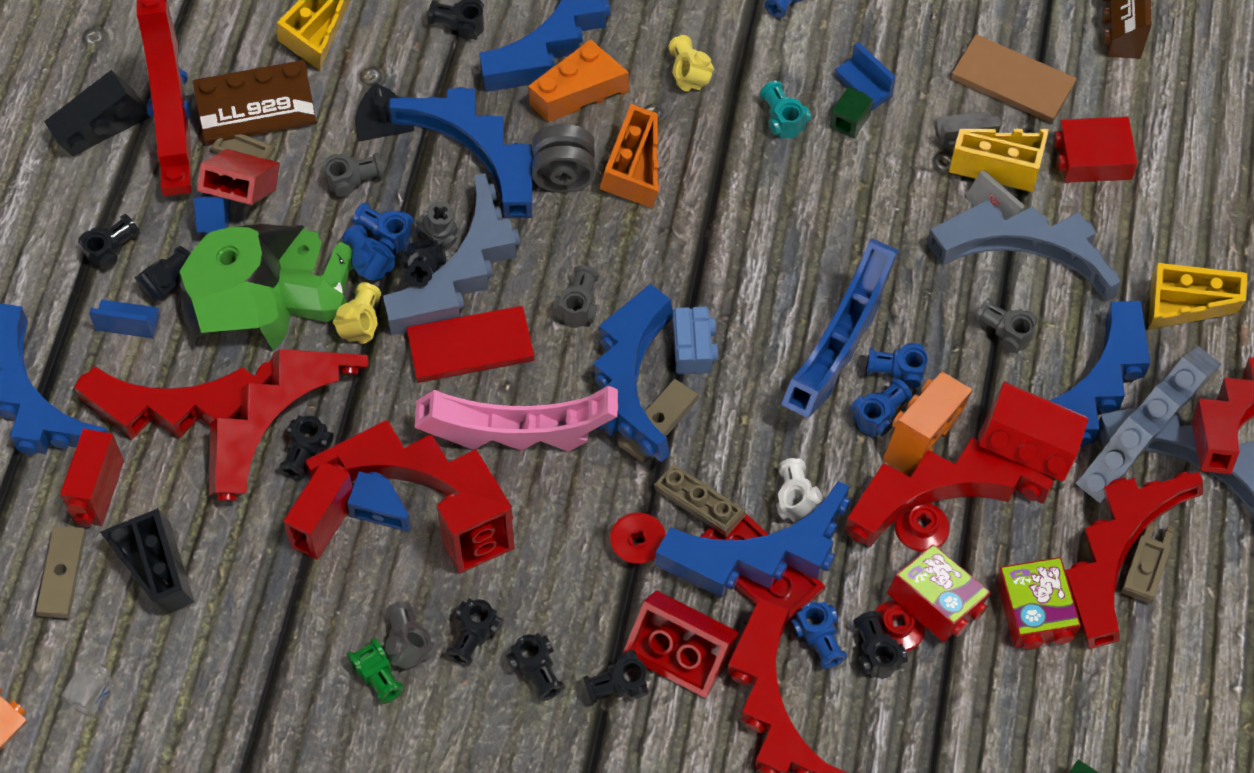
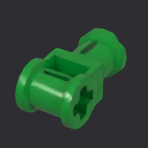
(373, 667)

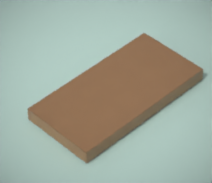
(1013, 78)

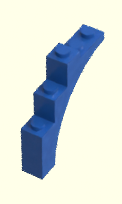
(534, 54)
(482, 135)
(855, 314)
(626, 339)
(1123, 357)
(36, 419)
(763, 559)

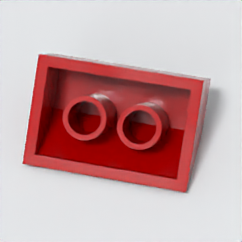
(1033, 431)
(474, 529)
(681, 643)

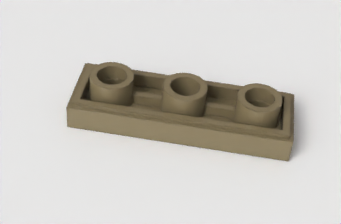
(668, 409)
(699, 500)
(63, 556)

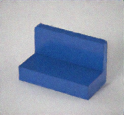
(867, 75)
(125, 318)

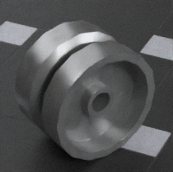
(563, 158)

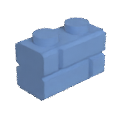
(693, 340)

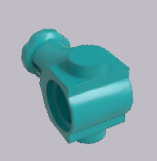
(783, 110)

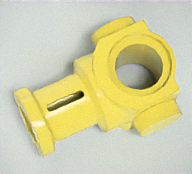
(691, 67)
(357, 318)

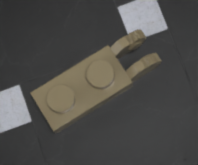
(1148, 564)

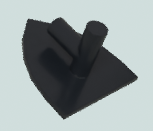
(374, 116)

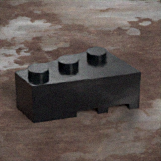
(97, 114)
(153, 558)

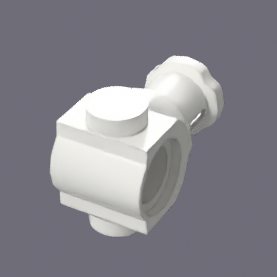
(797, 495)

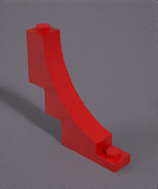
(167, 96)
(175, 409)
(236, 440)
(420, 462)
(935, 479)

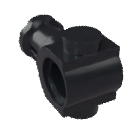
(463, 16)
(108, 241)
(422, 261)
(162, 274)
(304, 447)
(472, 632)
(877, 644)
(537, 667)
(614, 680)

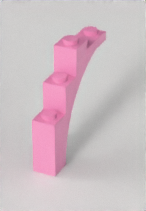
(519, 427)

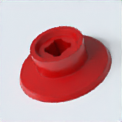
(633, 527)
(918, 537)
(908, 634)

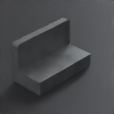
(949, 126)

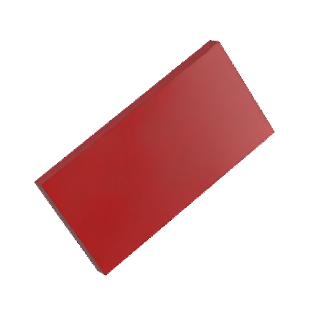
(470, 344)
(791, 592)

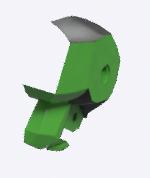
(259, 279)

